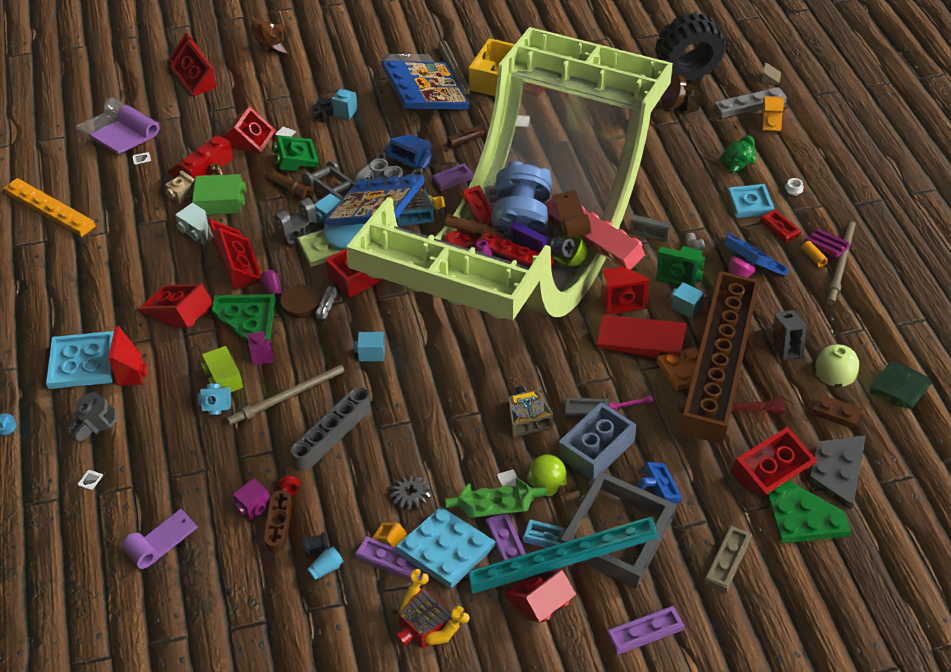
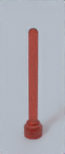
(775, 405)

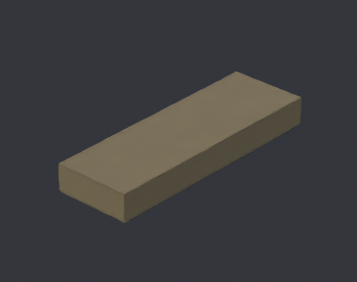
(728, 558)

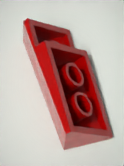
(192, 67)
(235, 255)
(641, 336)

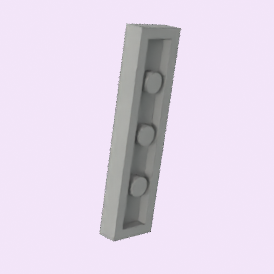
(746, 102)

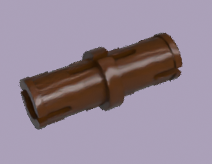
(465, 136)

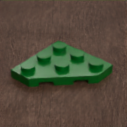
(245, 313)
(805, 516)

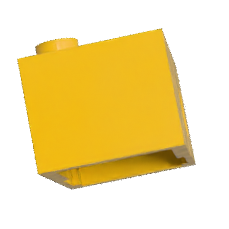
(484, 72)

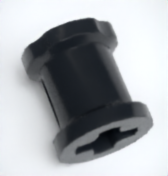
(315, 544)

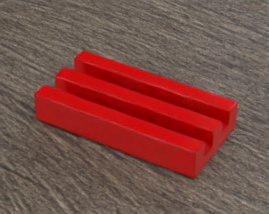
(778, 228)

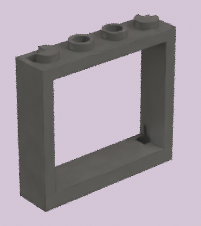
(605, 563)

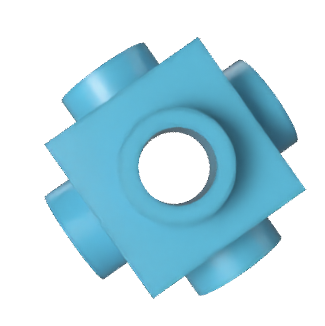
(222, 397)

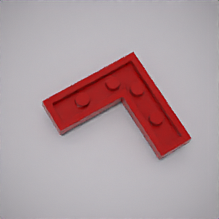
(480, 211)

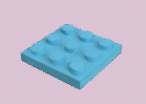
(80, 360)
(445, 547)

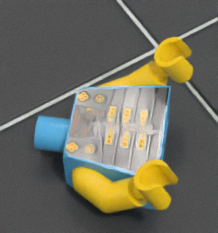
(420, 209)

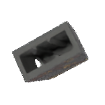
(789, 327)

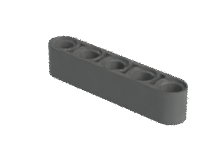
(330, 429)

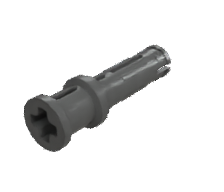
(558, 246)

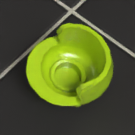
(579, 255)
(548, 472)

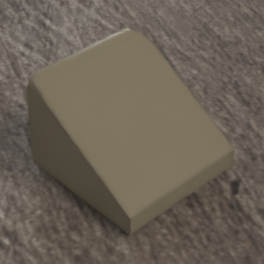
(771, 75)

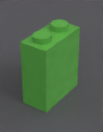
(219, 194)

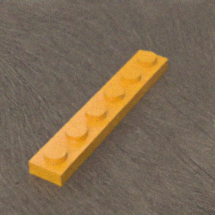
(49, 207)

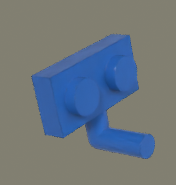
(661, 482)

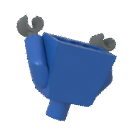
(409, 151)

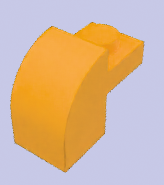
(772, 113)

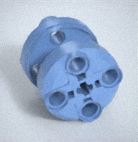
(522, 195)

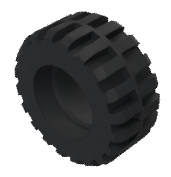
(685, 32)

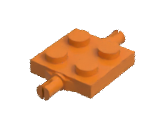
(679, 368)

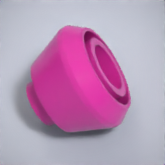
(740, 267)

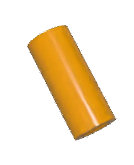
(814, 254)

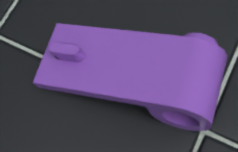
(148, 549)

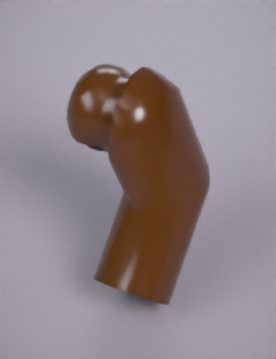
(216, 168)

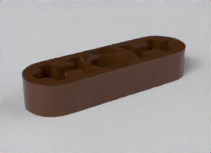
(281, 529)

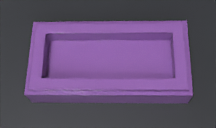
(452, 177)

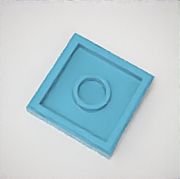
(750, 200)

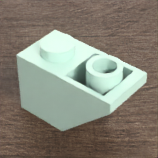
(193, 222)

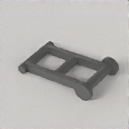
(332, 169)

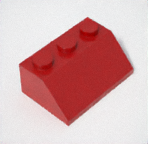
(198, 163)
(772, 462)

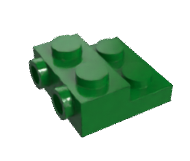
(294, 152)
(680, 266)

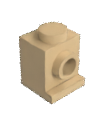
(181, 187)

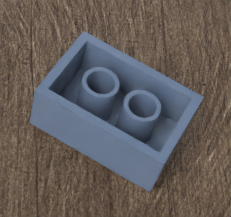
(597, 441)

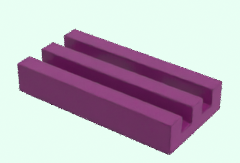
(829, 241)

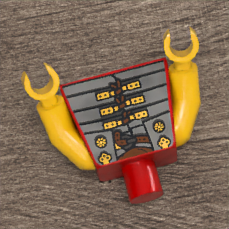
(425, 617)

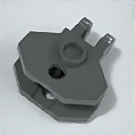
(90, 417)

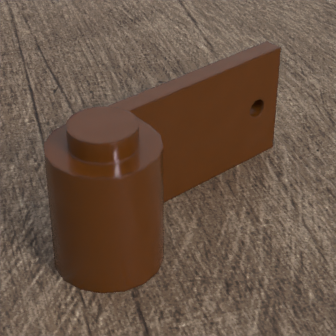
(571, 214)

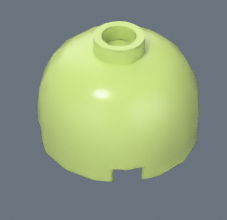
(837, 365)

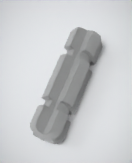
(326, 302)

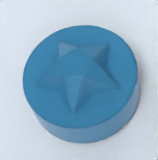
(7, 424)

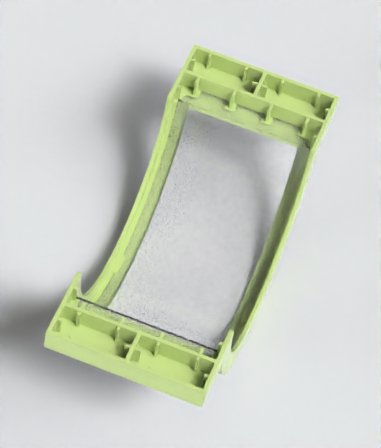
(555, 108)

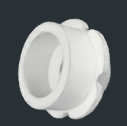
(794, 186)

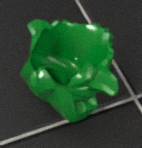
(739, 154)

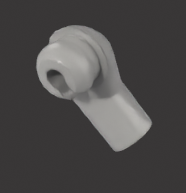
(693, 243)

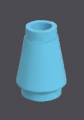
(325, 563)

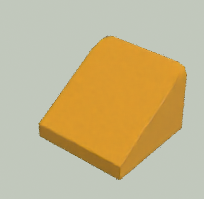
(390, 534)

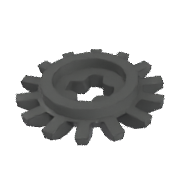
(415, 498)

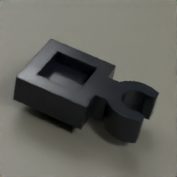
(322, 109)

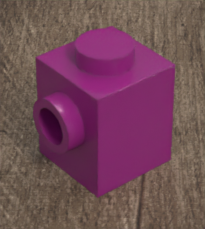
(251, 499)

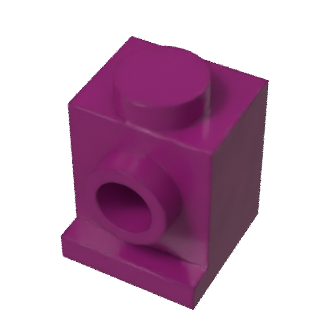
(260, 348)

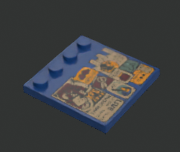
(424, 85)
(368, 196)

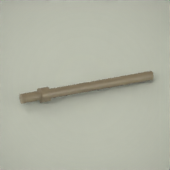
(835, 286)
(249, 411)

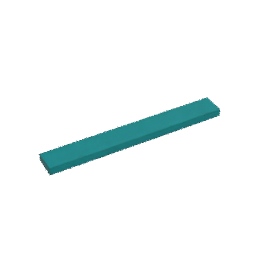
(563, 554)

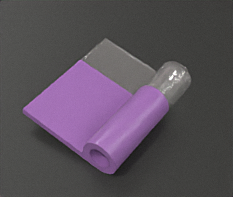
(119, 126)

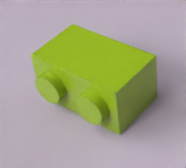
(221, 369)

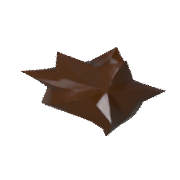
(268, 34)

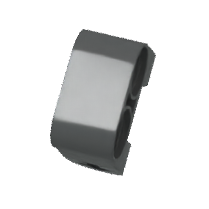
(299, 224)

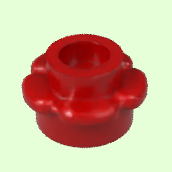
(289, 484)

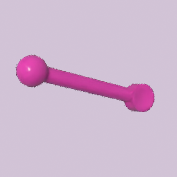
(648, 399)

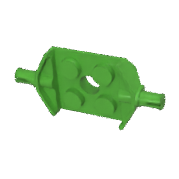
(497, 500)

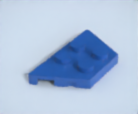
(753, 255)

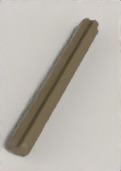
(453, 66)

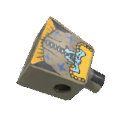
(528, 412)

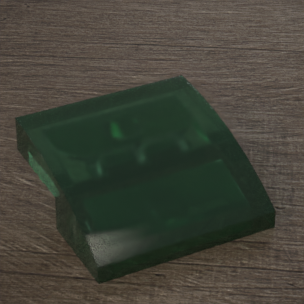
(901, 385)

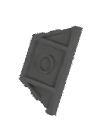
(838, 467)

